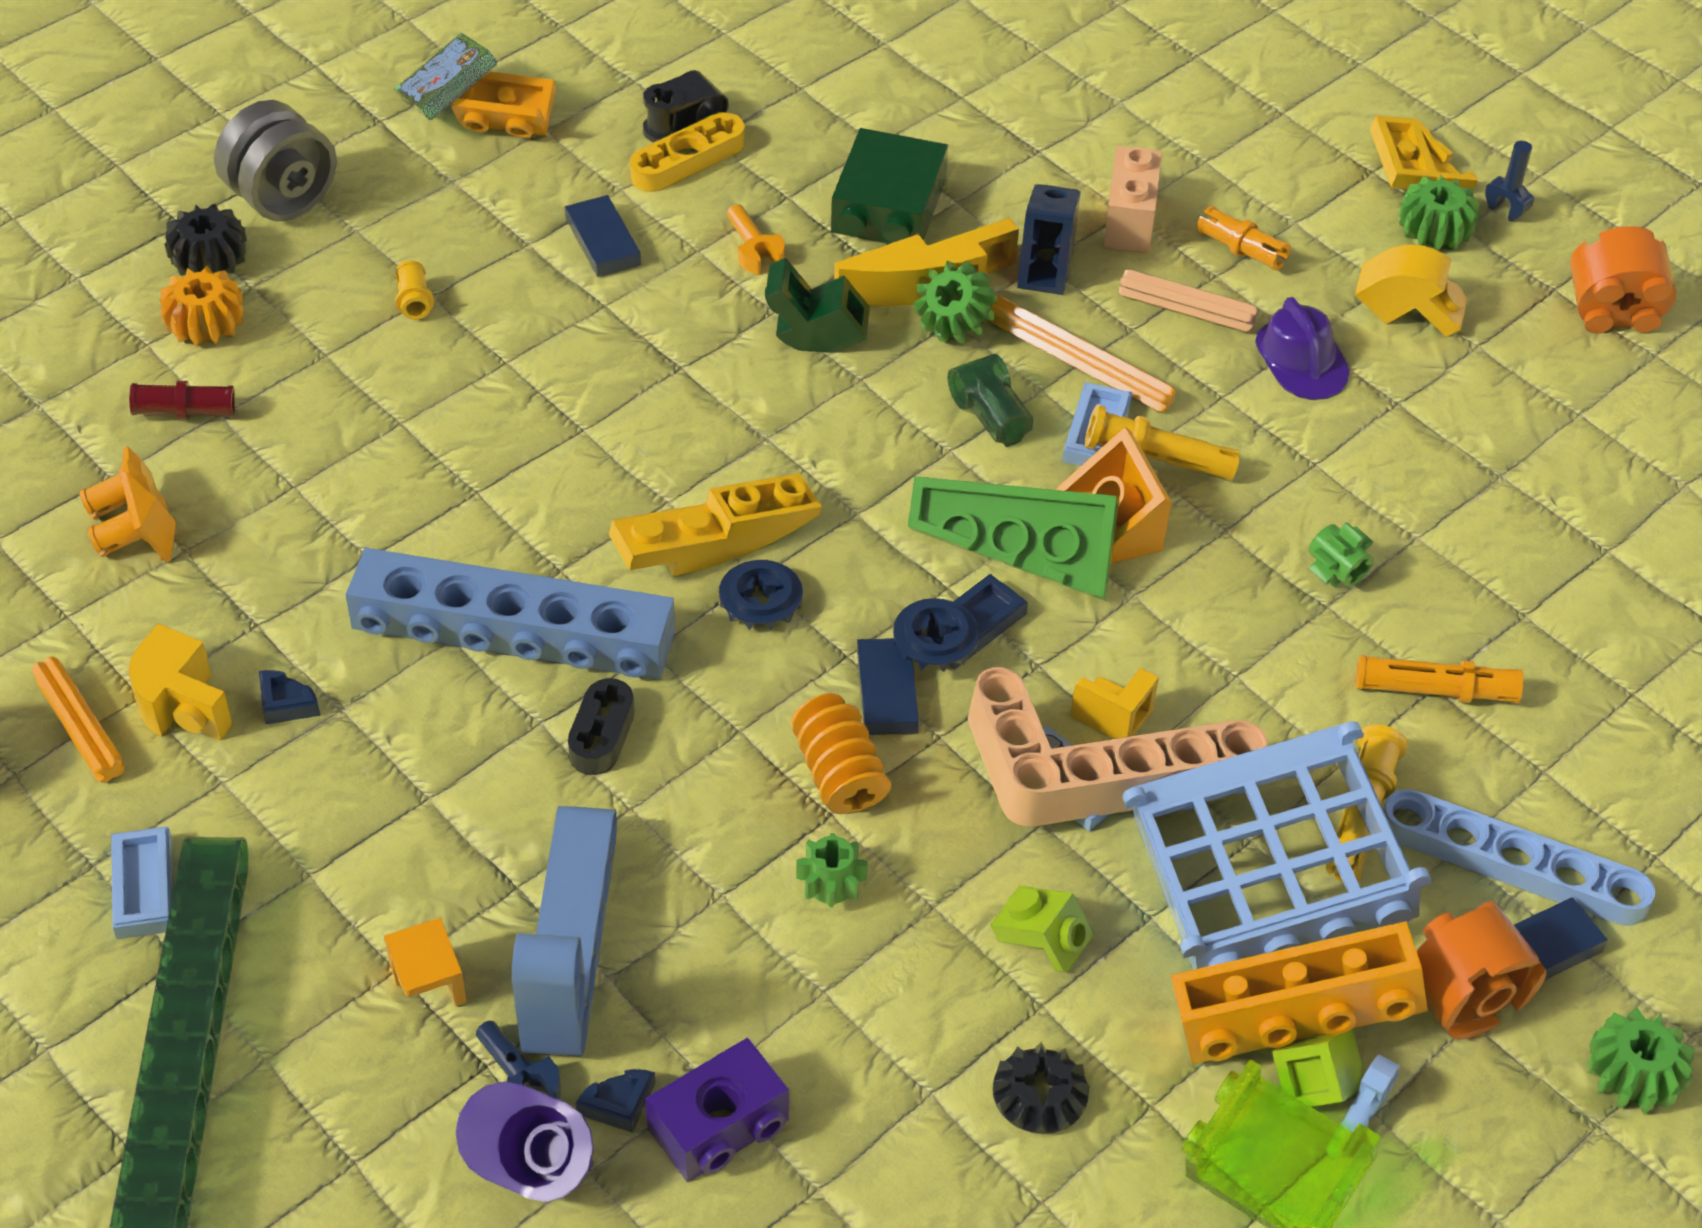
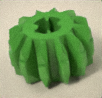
(1439, 213)
(955, 302)
(1640, 1060)

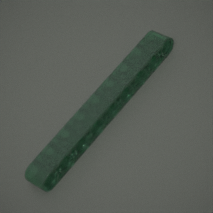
(182, 1036)

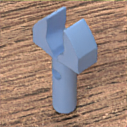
(1372, 1092)

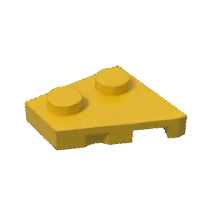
(1412, 153)

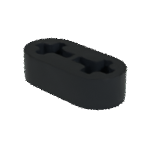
(591, 723)

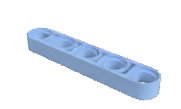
(1544, 853)

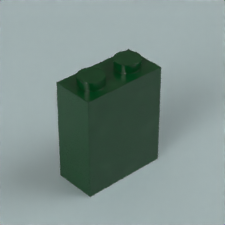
(888, 187)

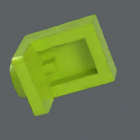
(1045, 921)

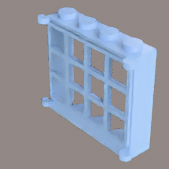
(1337, 916)

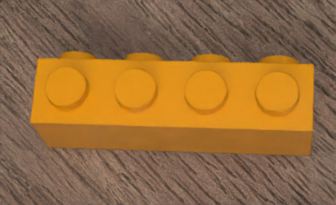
(1300, 993)

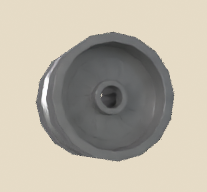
(275, 160)

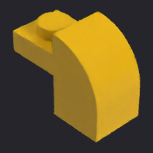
(1412, 279)
(171, 686)

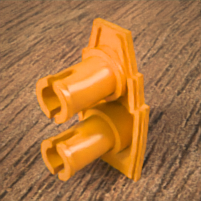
(146, 513)

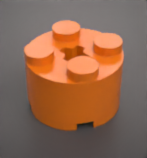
(1623, 280)
(1476, 969)

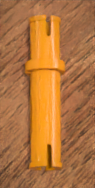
(1450, 680)

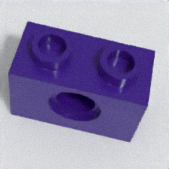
(731, 1081)

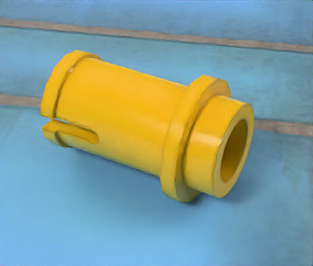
(413, 297)

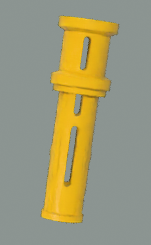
(1163, 445)
(1379, 754)

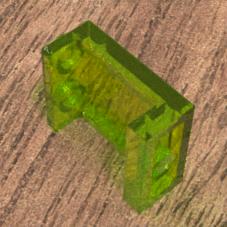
(1277, 1155)

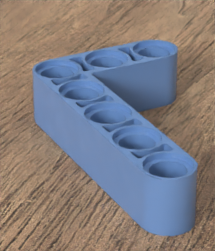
(559, 963)

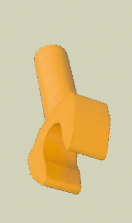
(755, 242)

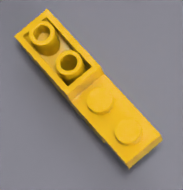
(892, 272)
(728, 526)

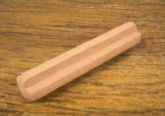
(1188, 300)

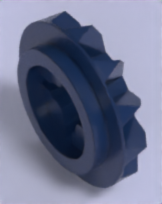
(773, 580)
(950, 621)

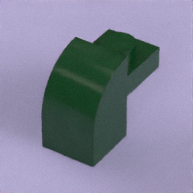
(815, 318)

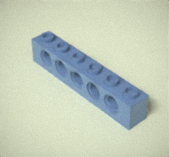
(511, 613)

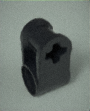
(680, 104)

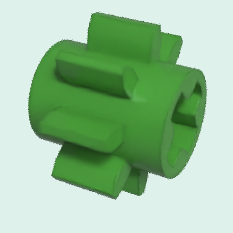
(1341, 555)
(831, 869)

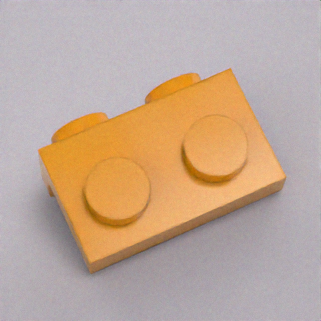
(507, 104)

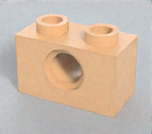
(1132, 199)

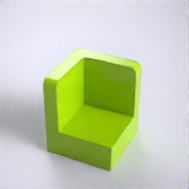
(1320, 1068)

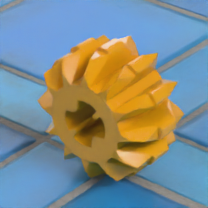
(201, 306)

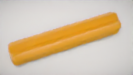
(78, 719)

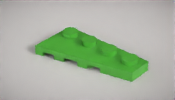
(1031, 529)

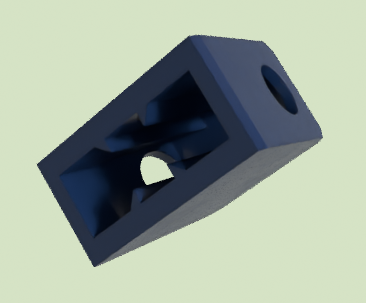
(1048, 224)

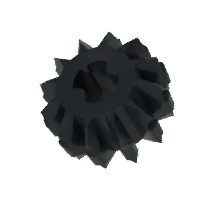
(206, 239)

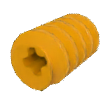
(840, 754)

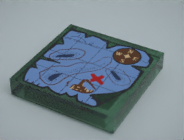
(446, 76)

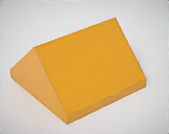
(1143, 504)

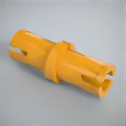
(1243, 238)

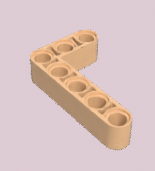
(1083, 779)

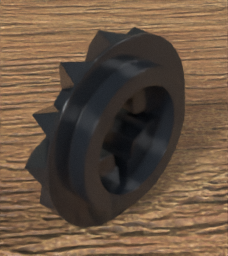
(1019, 1101)

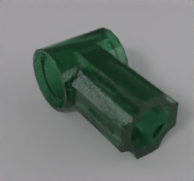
(987, 390)

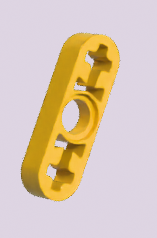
(661, 164)

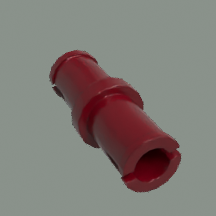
(182, 400)

